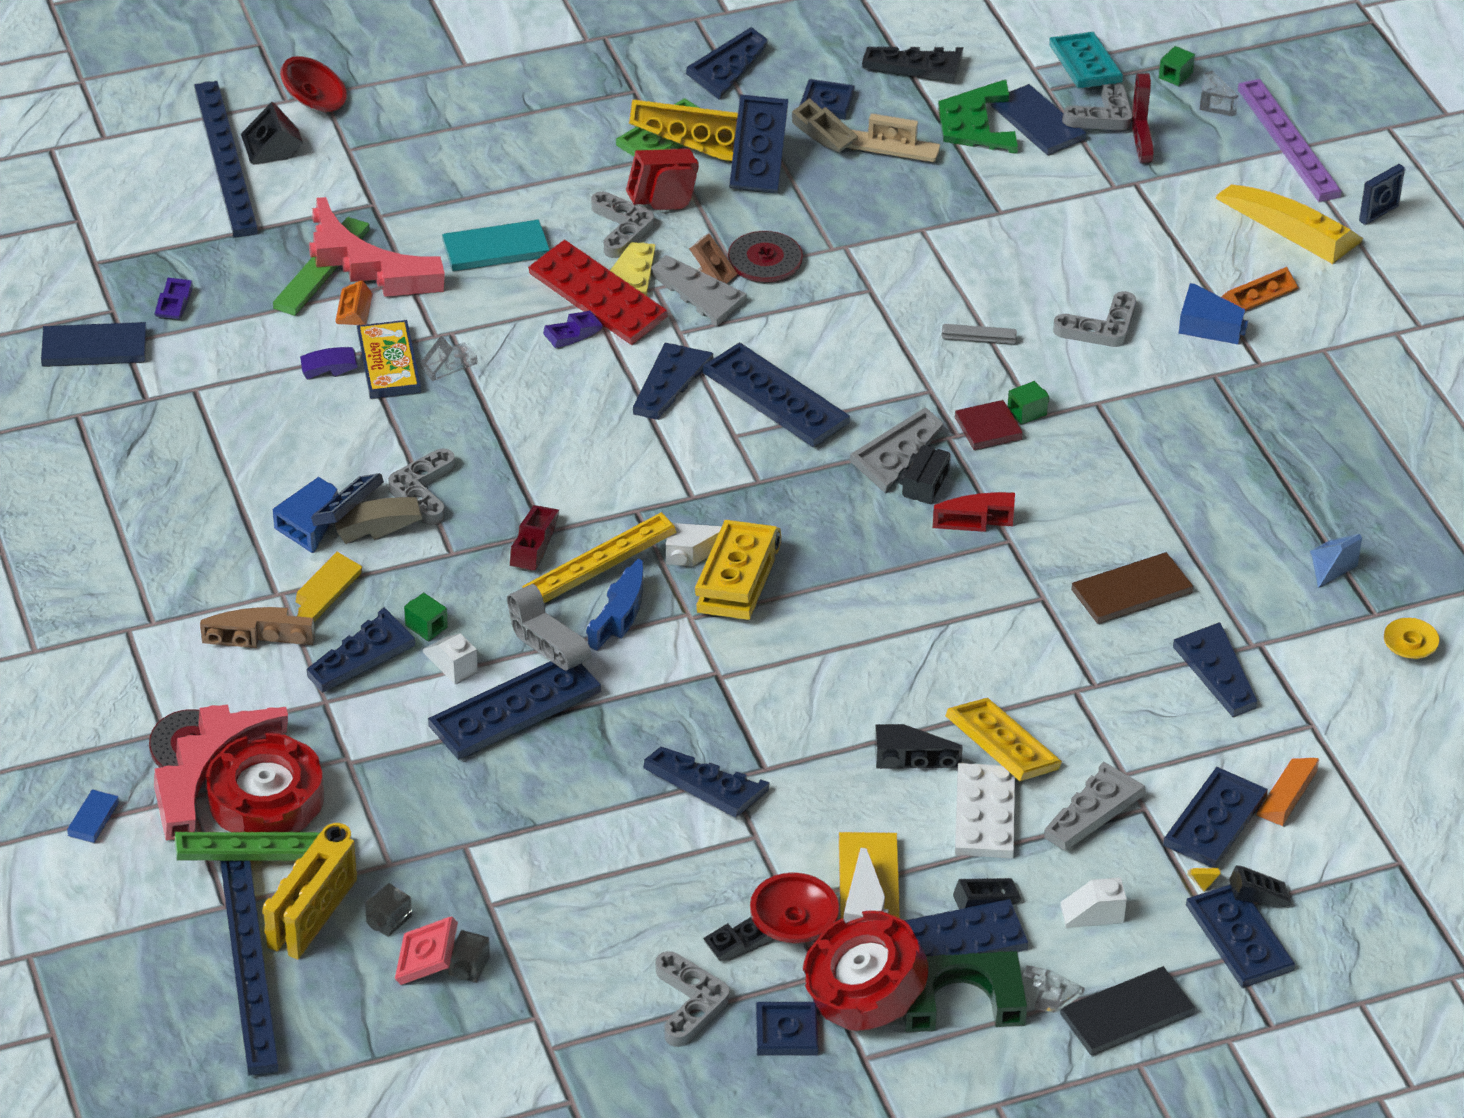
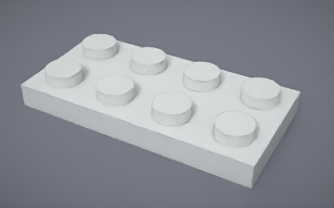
(984, 811)

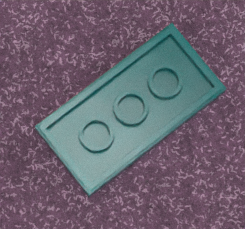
(1085, 59)
(495, 245)

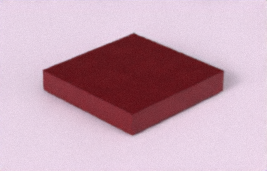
(988, 424)

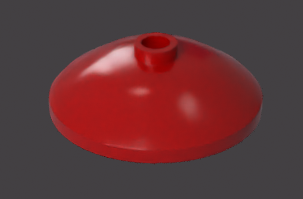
(313, 84)
(793, 907)

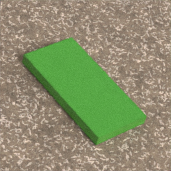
(644, 140)

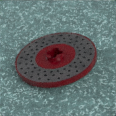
(765, 256)
(165, 734)

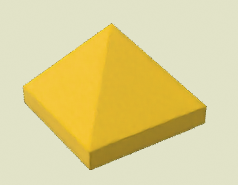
(1203, 876)

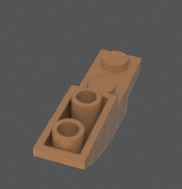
(250, 625)

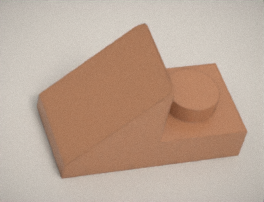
(712, 259)

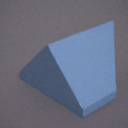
(1335, 558)

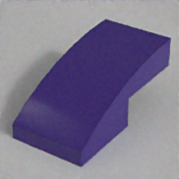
(174, 298)
(577, 328)
(335, 359)

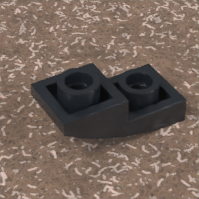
(735, 941)

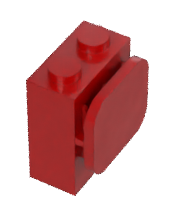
(662, 178)

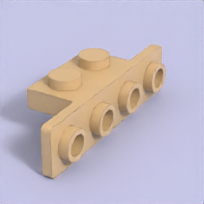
(895, 138)

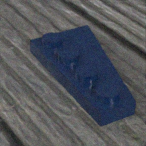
(728, 62)
(668, 377)
(358, 653)
(1218, 667)
(705, 781)

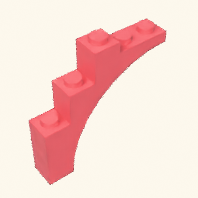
(393, 271)
(179, 785)

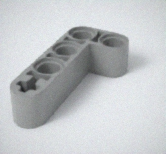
(543, 631)

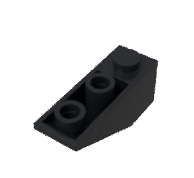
(912, 748)

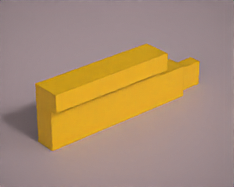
(326, 585)

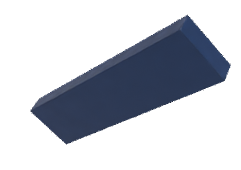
(347, 499)

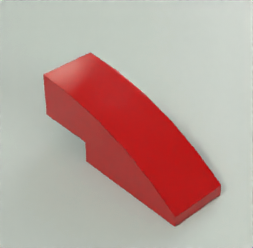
(975, 511)

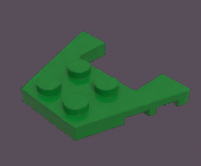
(966, 119)

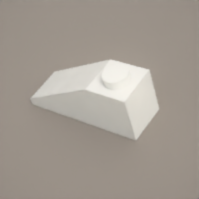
(865, 890)

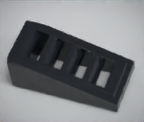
(1257, 887)
(977, 891)

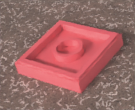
(426, 950)

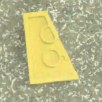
(635, 265)

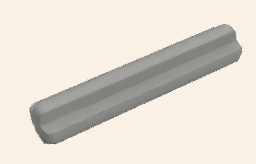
(979, 333)

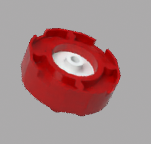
(265, 785)
(865, 971)

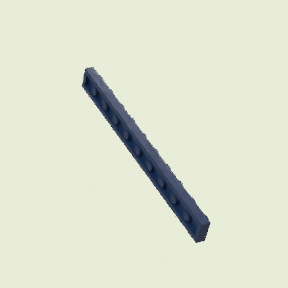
(225, 159)
(249, 968)

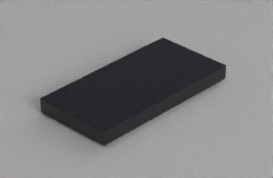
(1127, 1010)

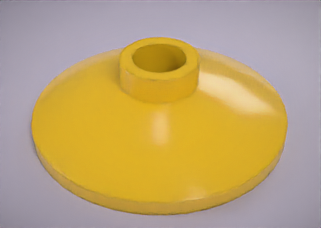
(1411, 638)

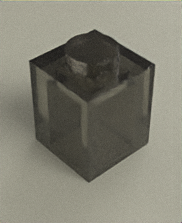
(388, 910)
(469, 956)

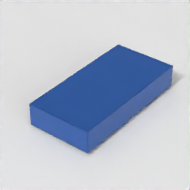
(93, 816)

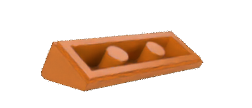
(1262, 289)
(1288, 790)

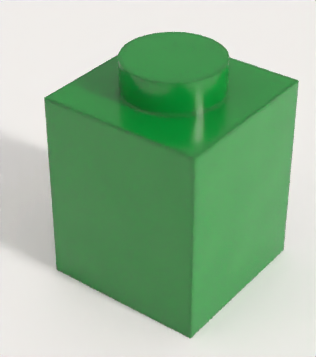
(1176, 66)
(1028, 402)
(425, 616)

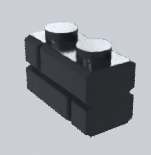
(925, 474)

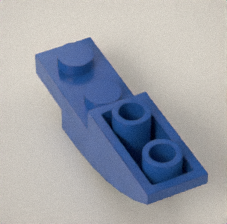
(622, 607)

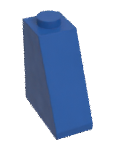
(1211, 316)
(295, 513)

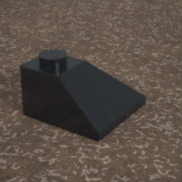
(271, 136)

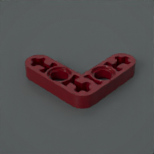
(1139, 118)

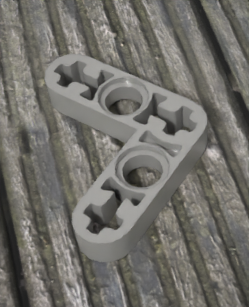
(1105, 117)
(607, 206)
(1066, 324)
(437, 465)
(698, 994)

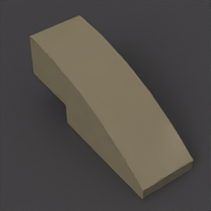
(822, 126)
(378, 518)

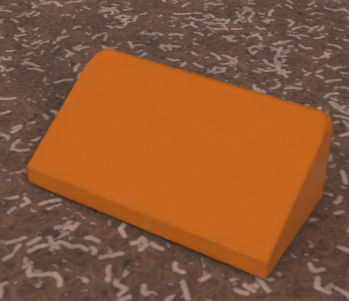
(354, 304)

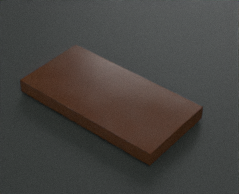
(1132, 587)

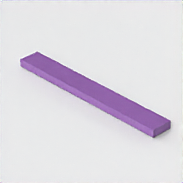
(1289, 140)

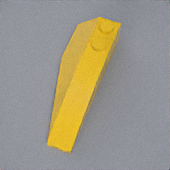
(694, 127)
(1293, 221)

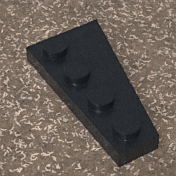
(923, 64)

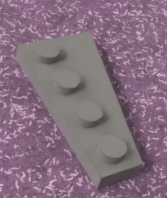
(703, 291)
(890, 453)
(1097, 803)

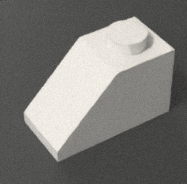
(690, 544)
(454, 657)
(1095, 904)

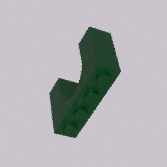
(992, 972)

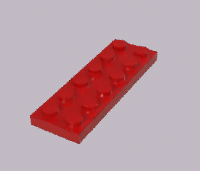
(598, 290)

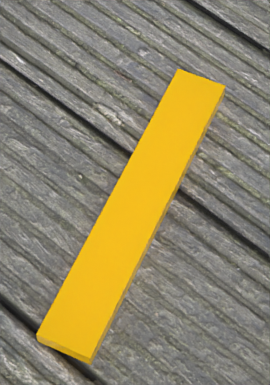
(603, 556)

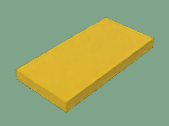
(1003, 739)
(884, 857)

